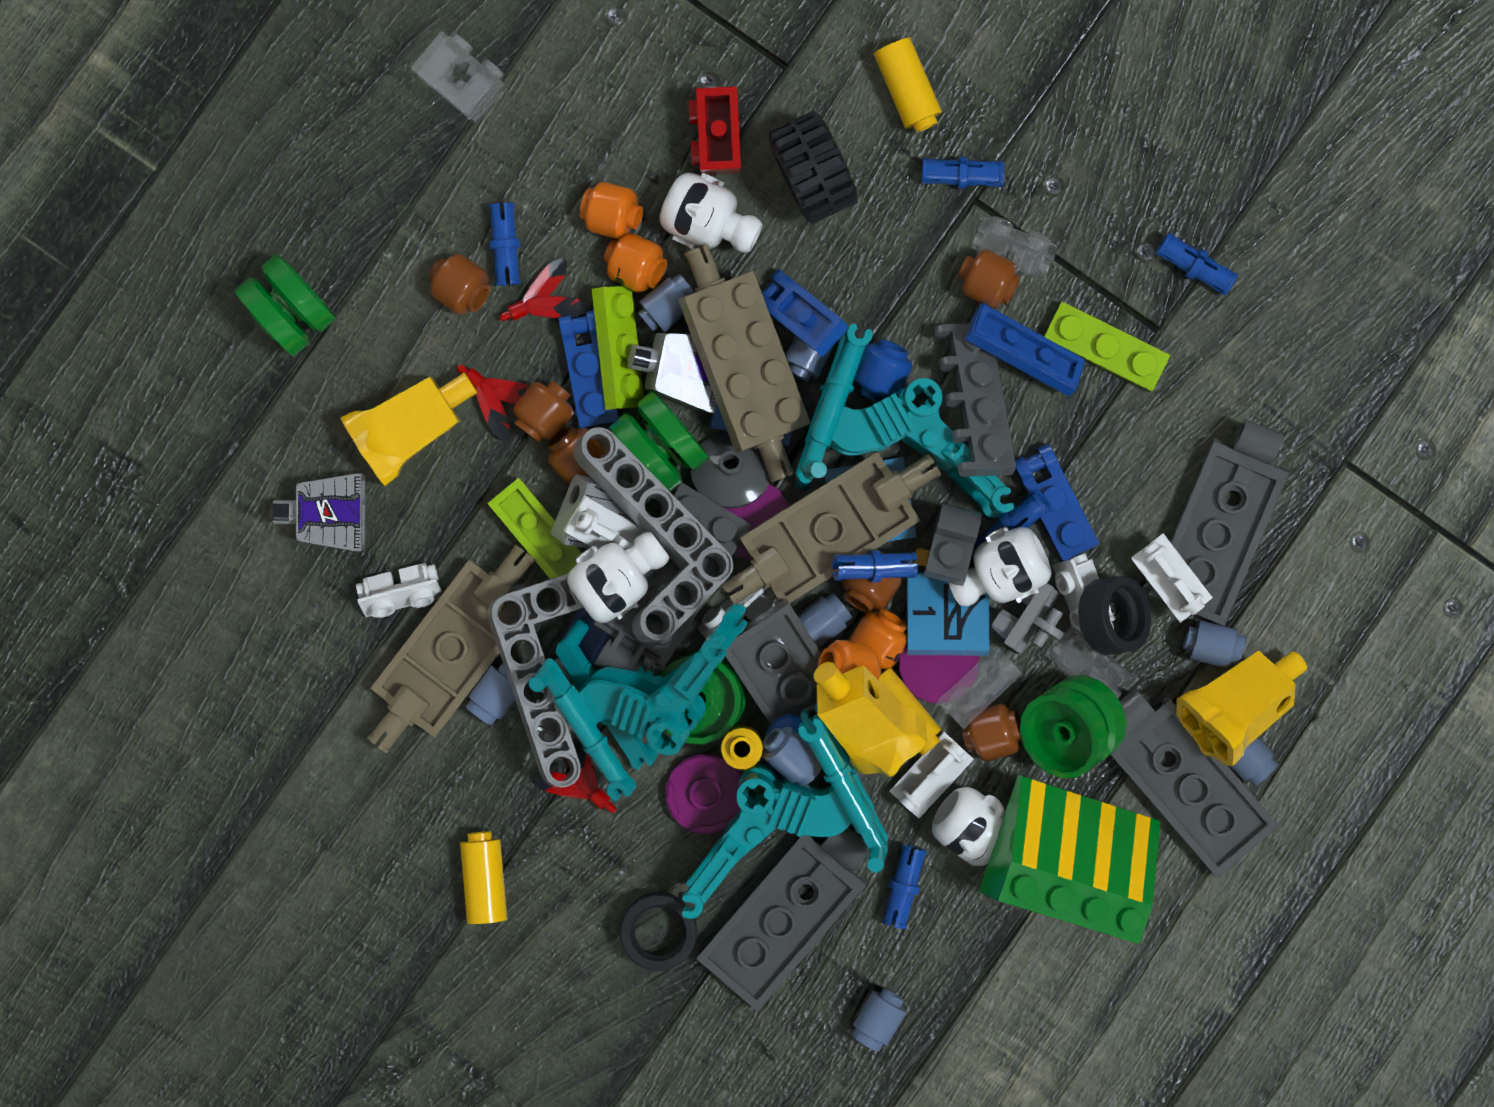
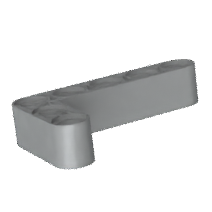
(673, 515)
(520, 674)

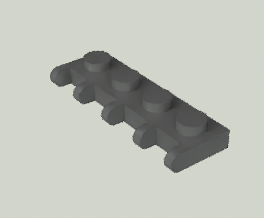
(981, 405)

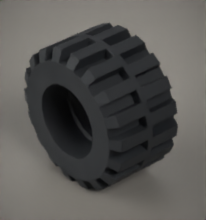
(813, 167)

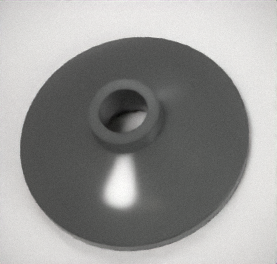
(730, 486)

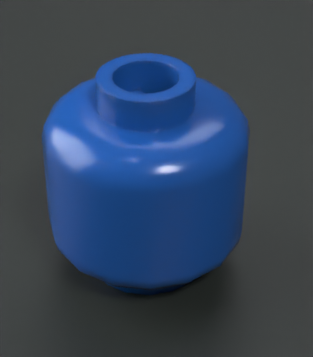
(883, 370)

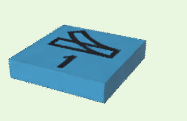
(940, 624)

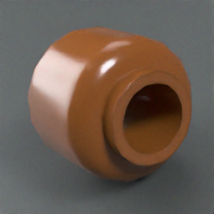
(989, 278)
(459, 284)
(543, 411)
(561, 453)
(870, 596)
(994, 733)

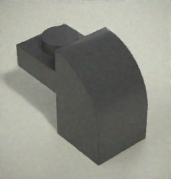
(952, 544)

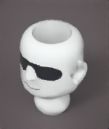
(704, 213)
(1005, 568)
(612, 579)
(969, 824)

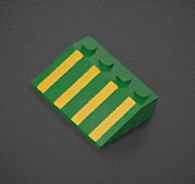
(1075, 860)

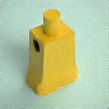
(406, 424)
(1240, 705)
(868, 719)

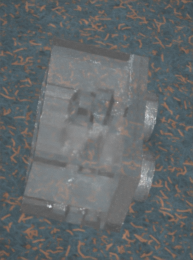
(469, 98)

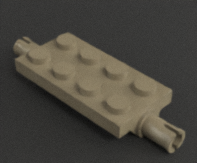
(743, 361)
(840, 517)
(447, 651)

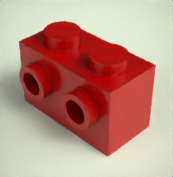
(717, 130)

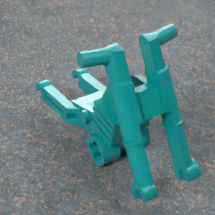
(884, 424)
(633, 701)
(794, 809)

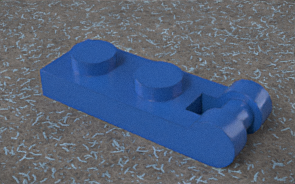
(802, 313)
(585, 372)
(1066, 521)

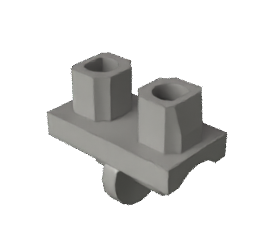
(1020, 631)

